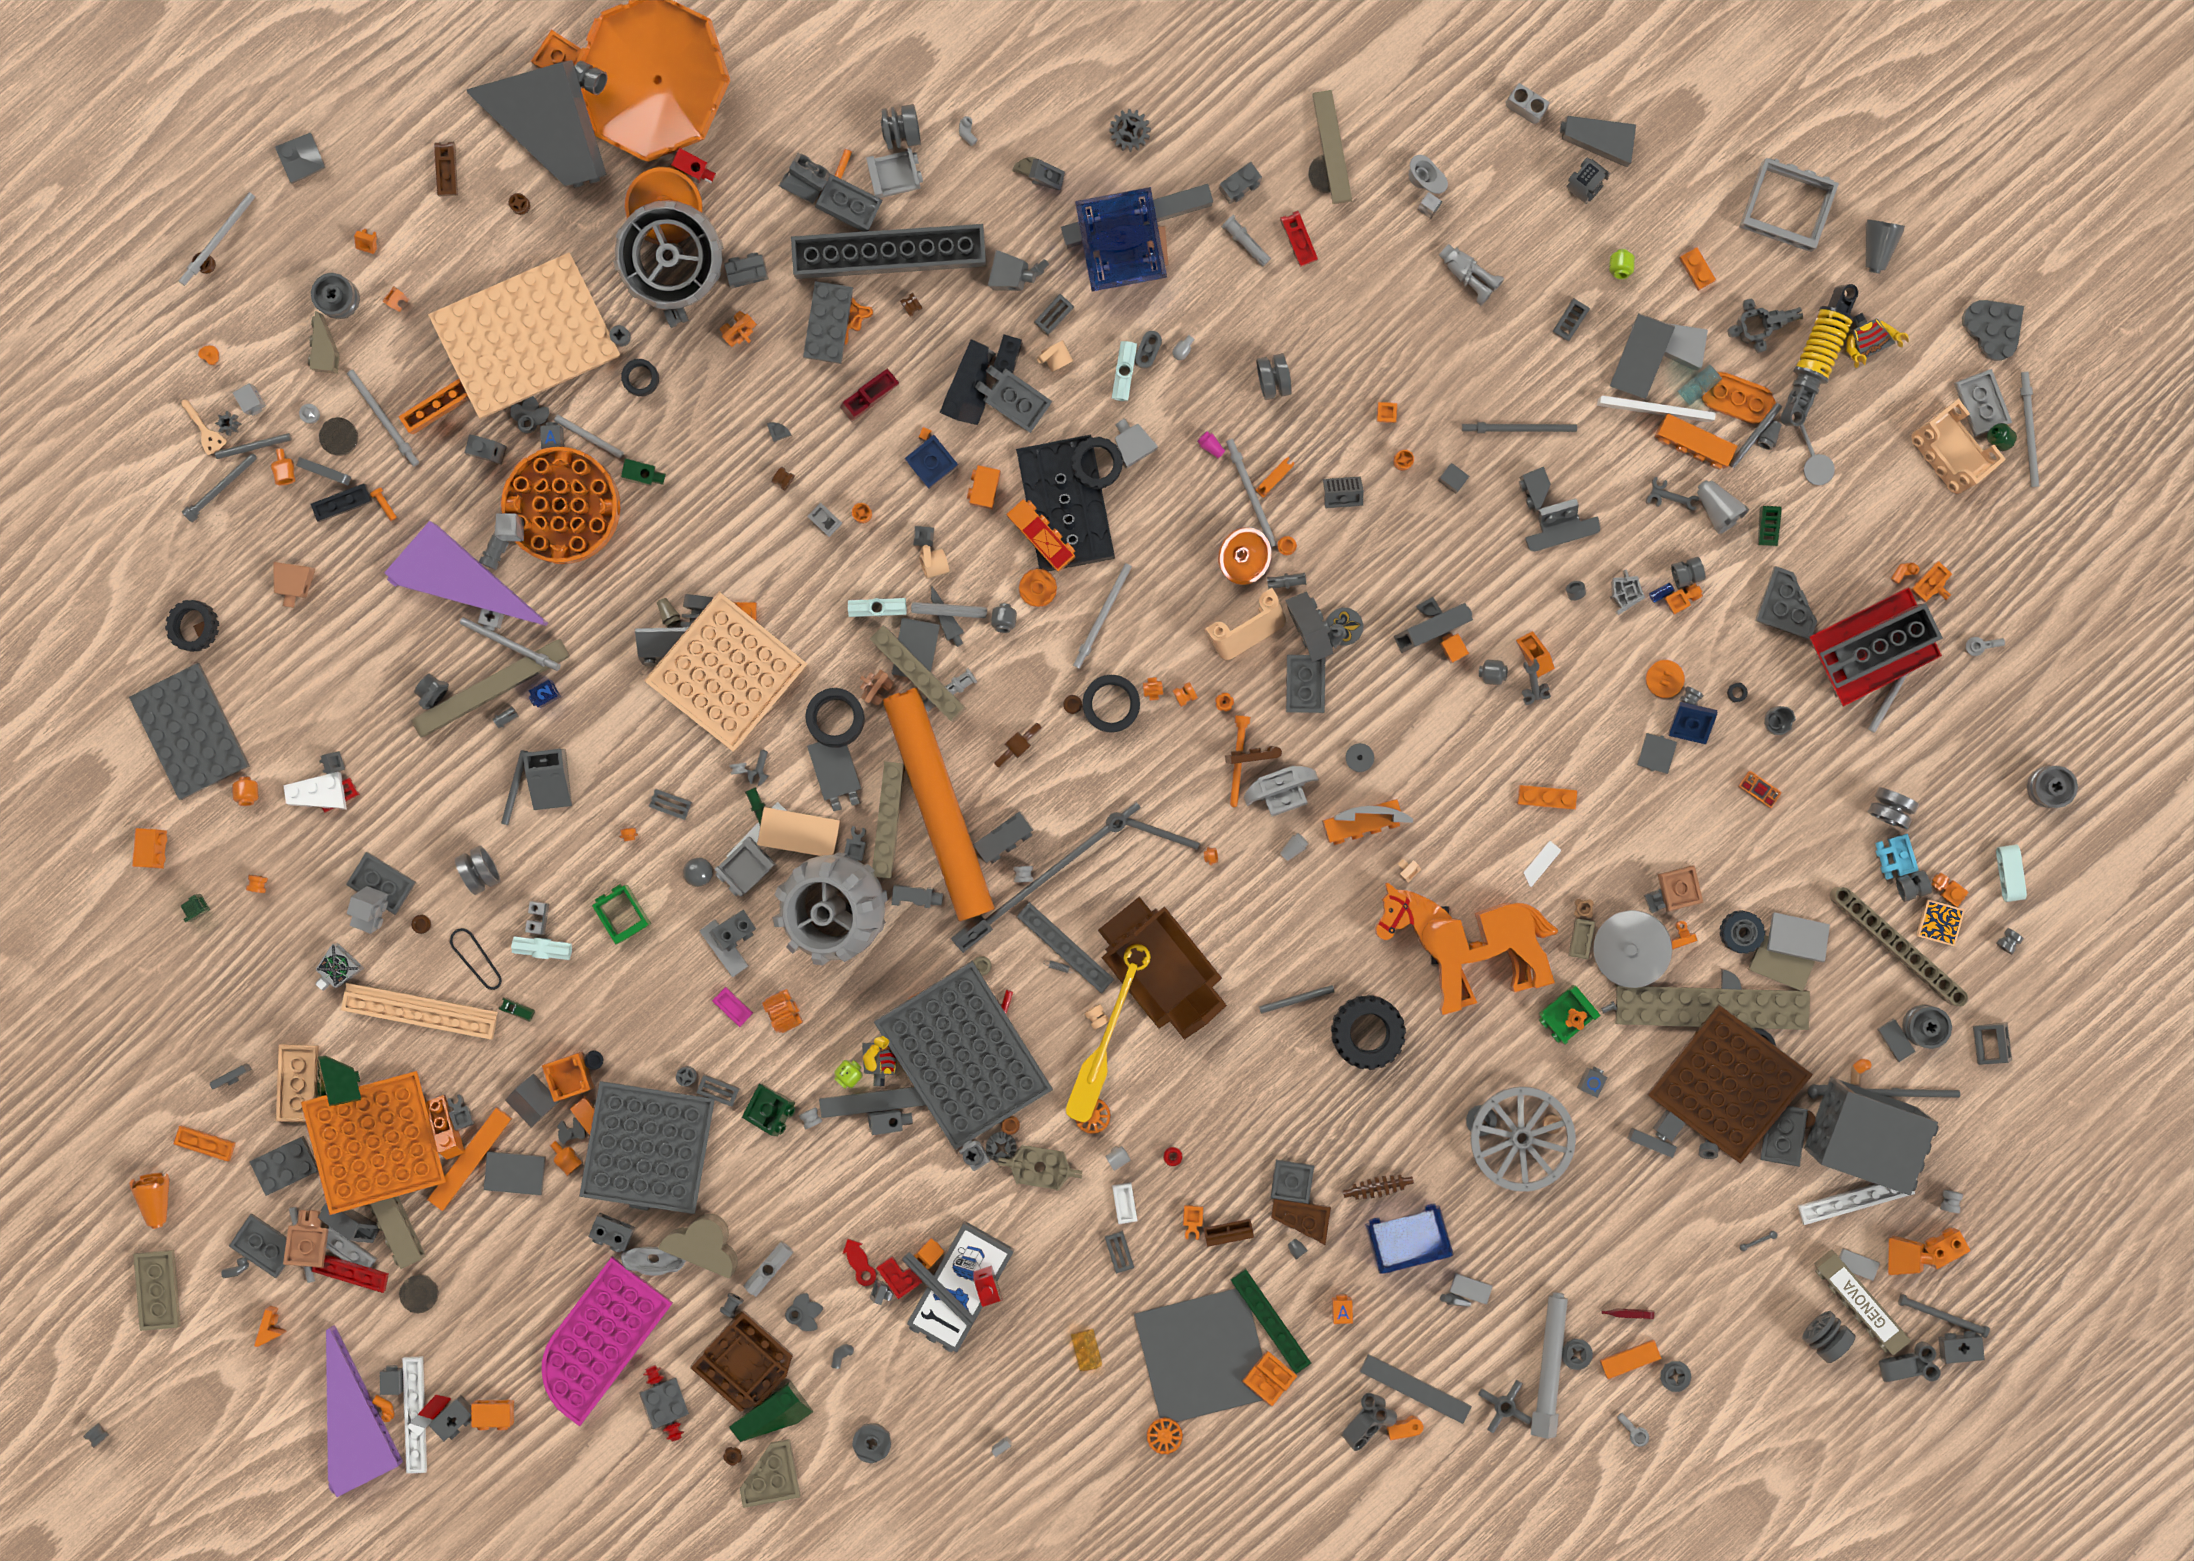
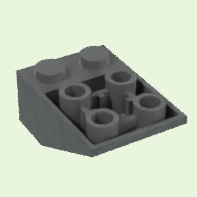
(548, 778)

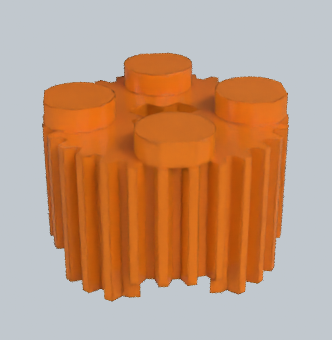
(782, 1011)

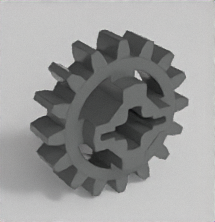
(1135, 126)

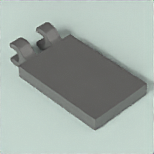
(1015, 398)
(835, 773)

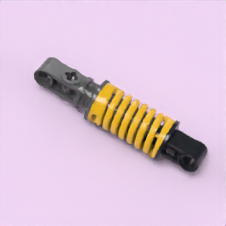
(1819, 353)

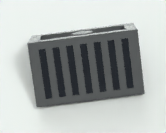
(1343, 492)

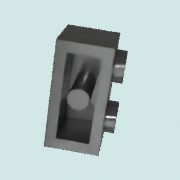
(1240, 182)
(732, 931)
(611, 1232)

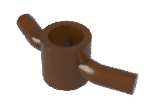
(1017, 745)

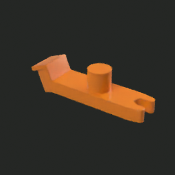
(1275, 476)

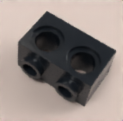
(1008, 353)

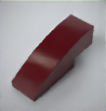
(869, 395)

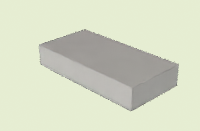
(1859, 1264)
(1471, 1288)

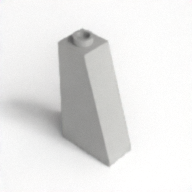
(1687, 346)

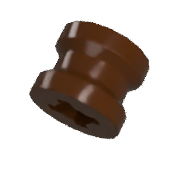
(516, 201)
(210, 265)
(911, 304)
(783, 478)

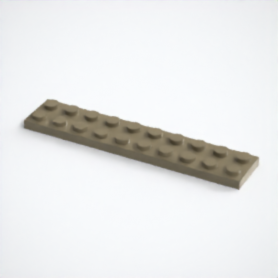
(1693, 1006)

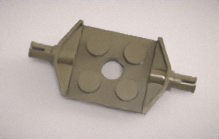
(1053, 1175)

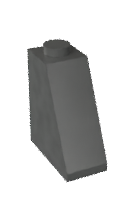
(350, 1225)

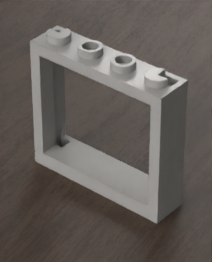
(1779, 234)

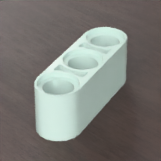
(2011, 873)

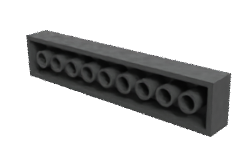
(888, 251)

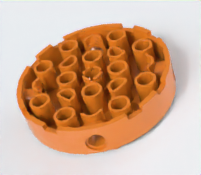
(589, 501)

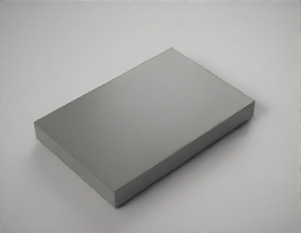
(1983, 401)
(1798, 937)

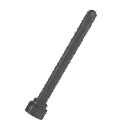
(192, 512)

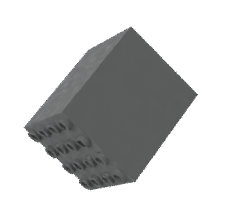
(1871, 1136)

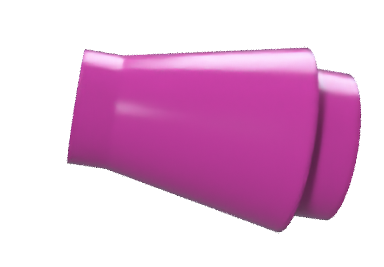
(1210, 444)

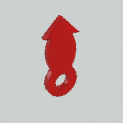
(859, 1262)

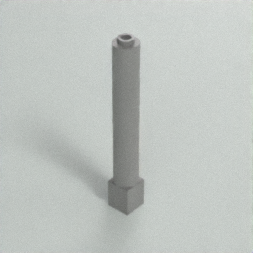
(1545, 1417)

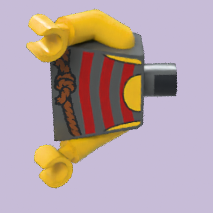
(1871, 338)
(879, 1060)

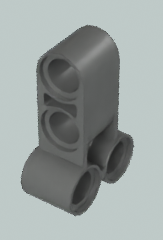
(1910, 1365)
(1368, 1421)

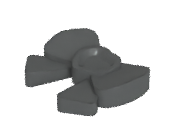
(568, 1134)

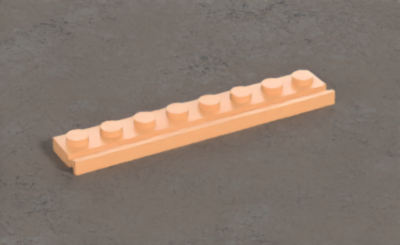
(419, 1010)

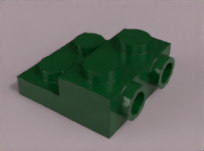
(769, 1110)

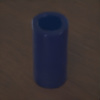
(1661, 592)

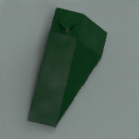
(776, 1412)

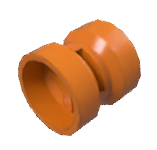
(1403, 460)
(860, 510)
(1180, 694)

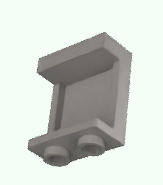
(894, 173)
(744, 867)

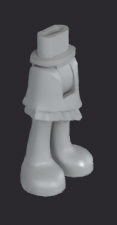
(1463, 266)

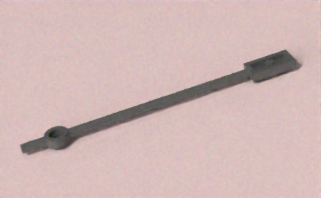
(981, 927)

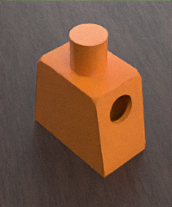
(1907, 1256)

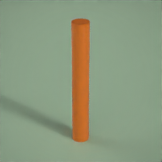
(843, 163)

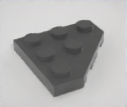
(1786, 605)

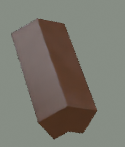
(1228, 1232)

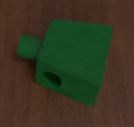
(632, 470)

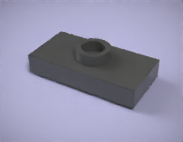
(231, 1077)

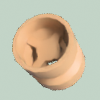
(1095, 1012)

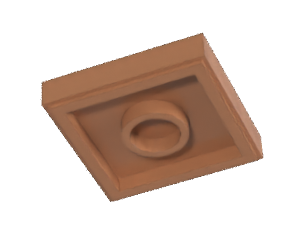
(1680, 888)

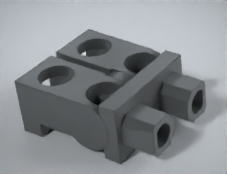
(917, 895)

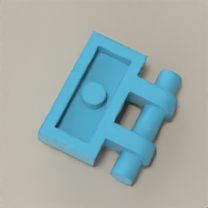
(1902, 855)

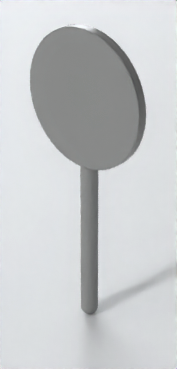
(1818, 468)

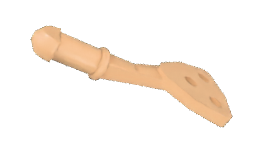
(205, 432)

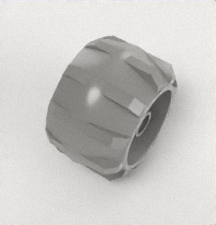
(629, 262)
(860, 888)

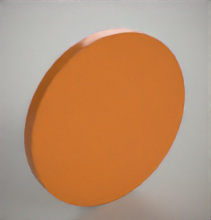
(1665, 678)

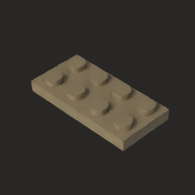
(157, 1290)

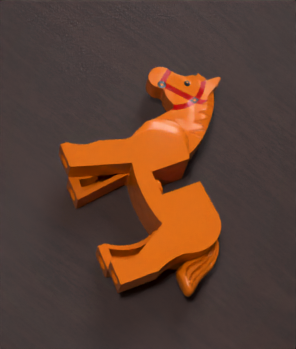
(1502, 929)

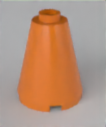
(152, 1197)

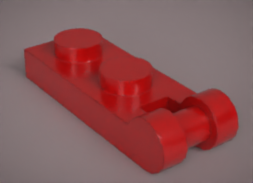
(1299, 239)

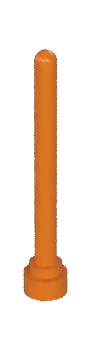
(1242, 723)

